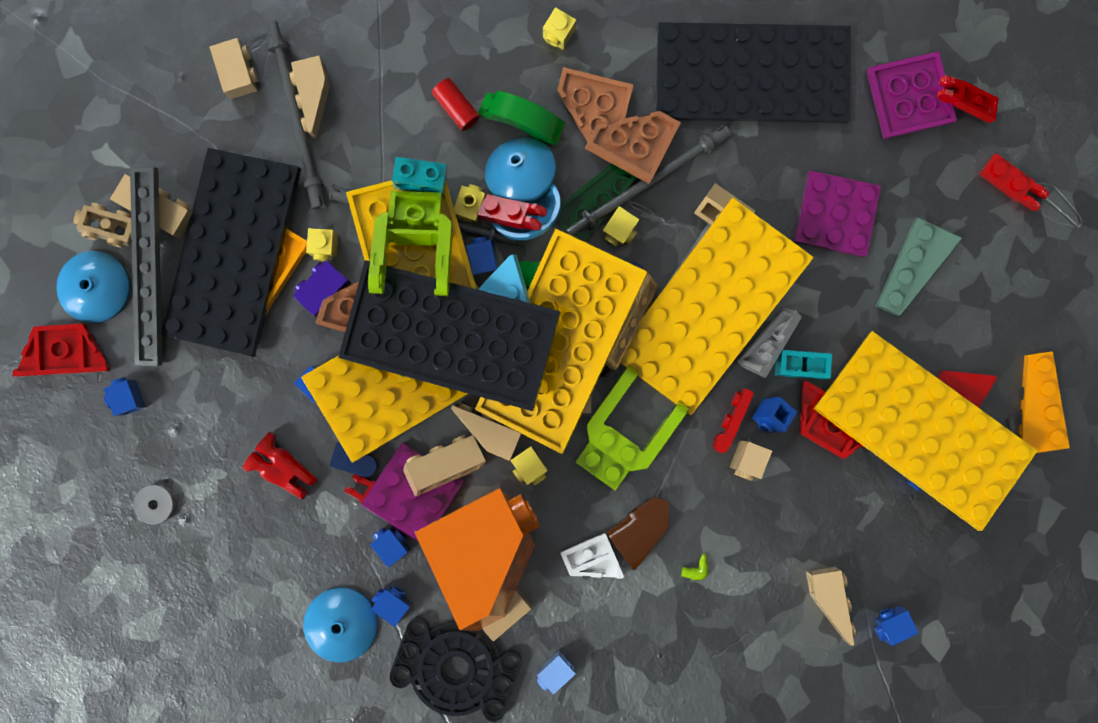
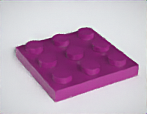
(907, 95)
(837, 214)
(396, 503)

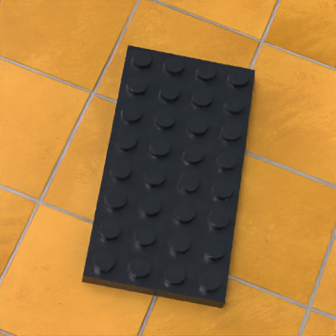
(753, 72)
(231, 251)
(454, 341)

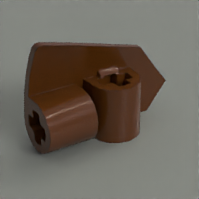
(640, 530)

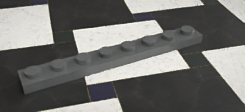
(146, 265)

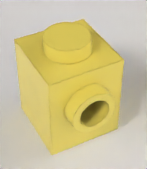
(559, 29)
(468, 203)
(620, 228)
(322, 244)
(529, 467)

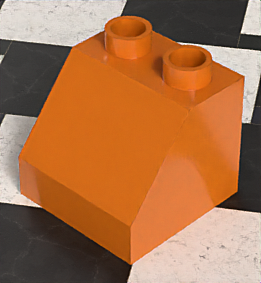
(480, 556)

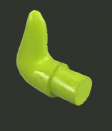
(697, 574)

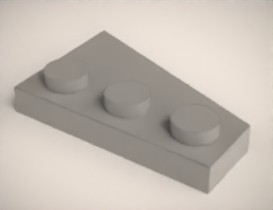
(768, 345)

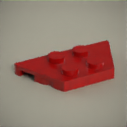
(61, 351)
(969, 385)
(818, 428)

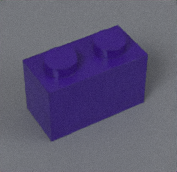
(321, 284)

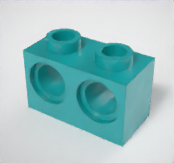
(419, 175)
(803, 364)

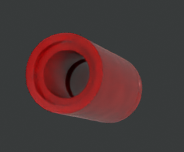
(455, 104)

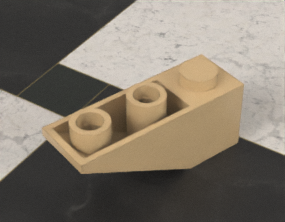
(313, 89)
(491, 435)
(828, 592)

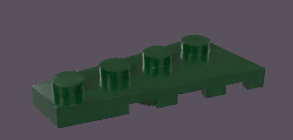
(591, 196)

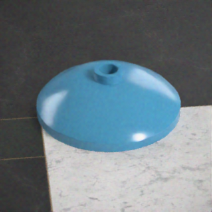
(523, 180)
(552, 202)
(107, 288)
(352, 613)

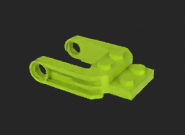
(412, 220)
(612, 455)

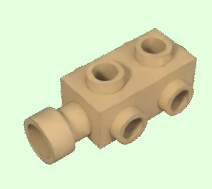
(108, 224)

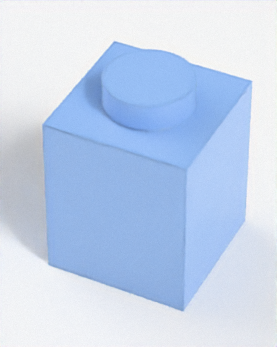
(555, 672)

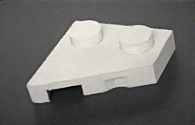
(592, 559)

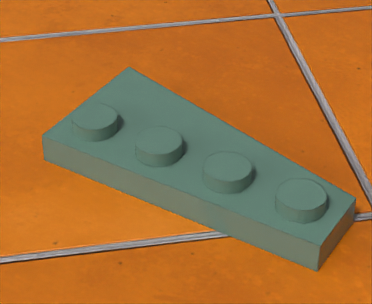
(918, 260)

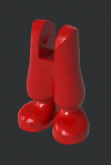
(282, 470)

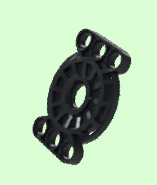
(448, 692)

